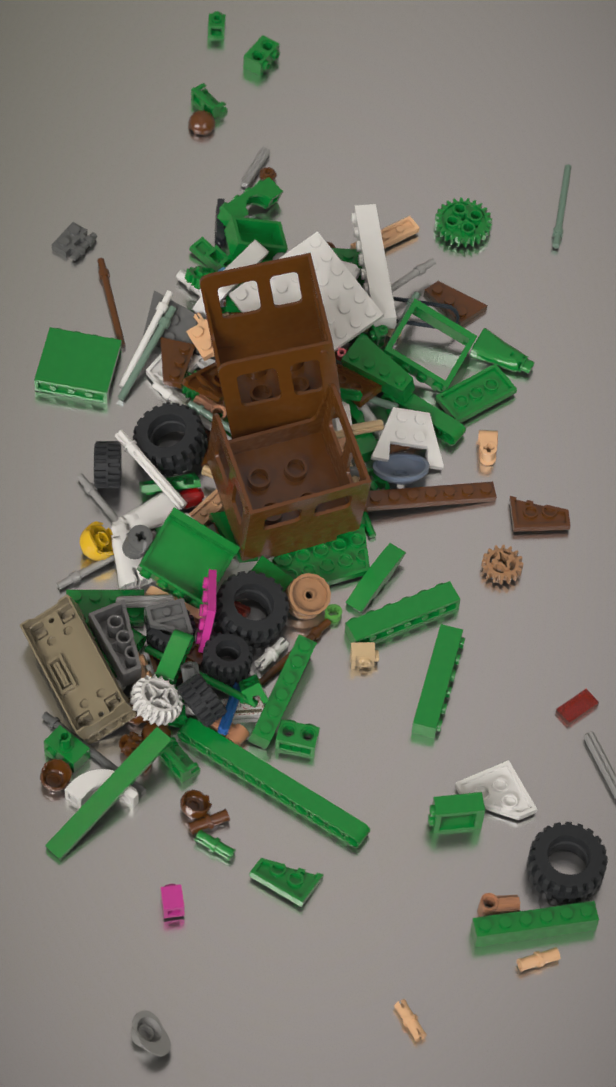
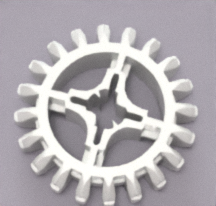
(156, 700)

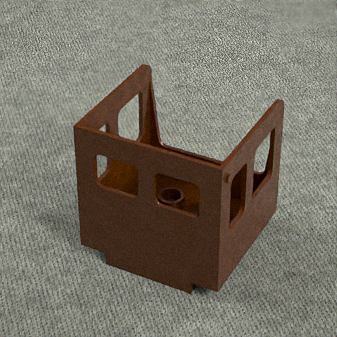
(271, 358)
(289, 482)

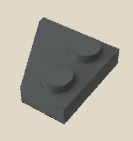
(169, 616)

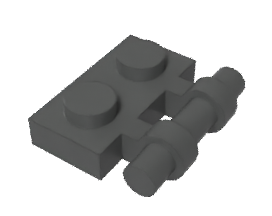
(70, 238)

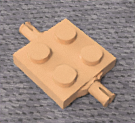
(201, 337)

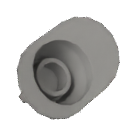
(150, 1034)

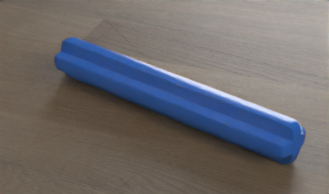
(231, 707)

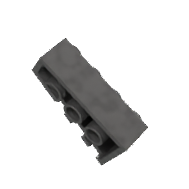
(116, 639)

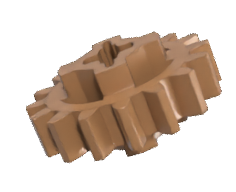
(500, 567)

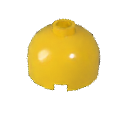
(96, 542)

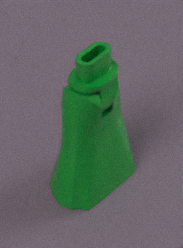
(495, 350)

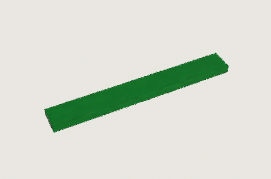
(108, 793)

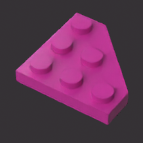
(207, 609)

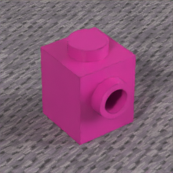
(172, 901)

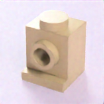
(363, 654)

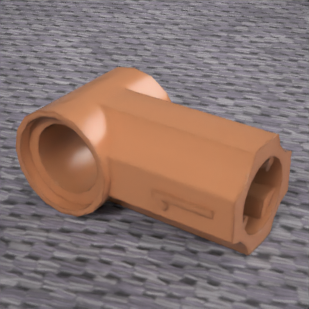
(211, 406)
(236, 734)
(499, 904)

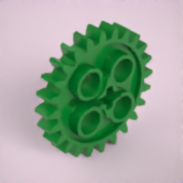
(463, 222)

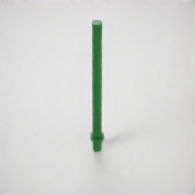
(211, 681)

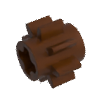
(129, 743)

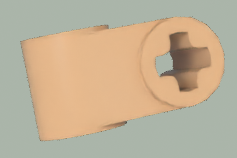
(487, 446)

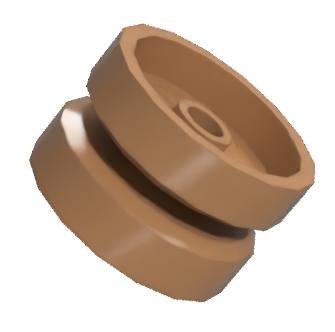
(316, 590)

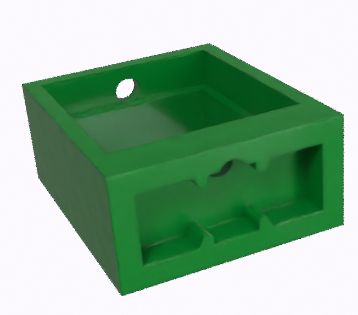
(457, 812)

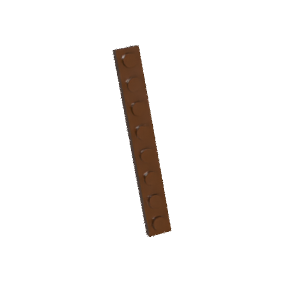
(430, 496)

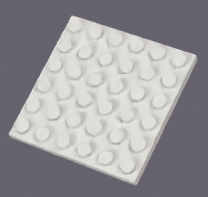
(345, 301)

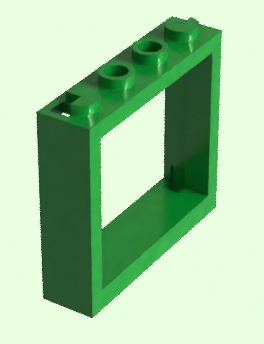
(442, 324)

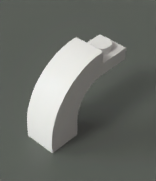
(88, 783)

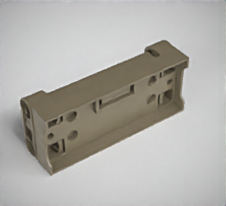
(78, 671)

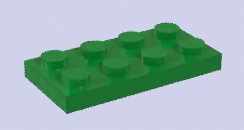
(476, 393)
(96, 599)

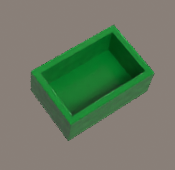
(243, 231)

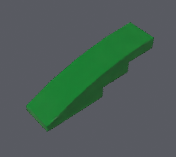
(210, 255)
(375, 577)

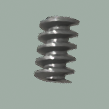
(137, 542)

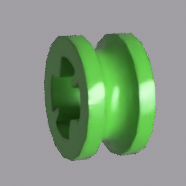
(333, 608)

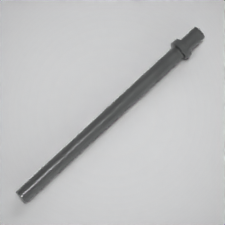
(55, 722)

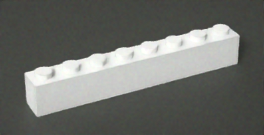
(373, 262)

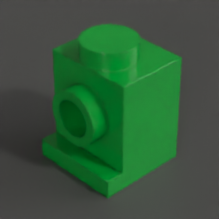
(216, 21)

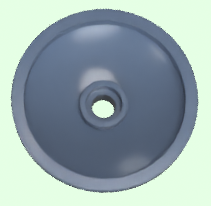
(401, 468)

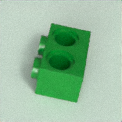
(261, 55)
(296, 742)

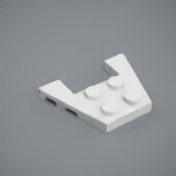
(154, 372)
(412, 430)

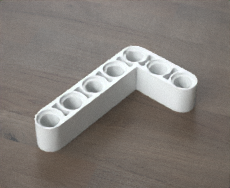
(251, 255)

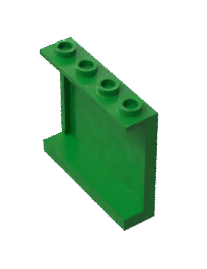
(77, 365)
(183, 556)

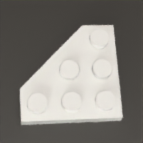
(501, 791)

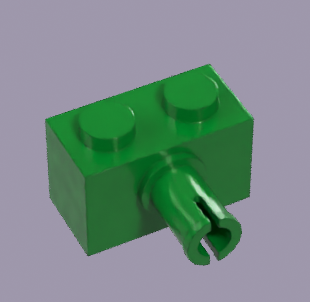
(65, 746)

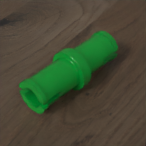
(215, 845)

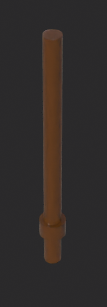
(104, 276)
(313, 634)

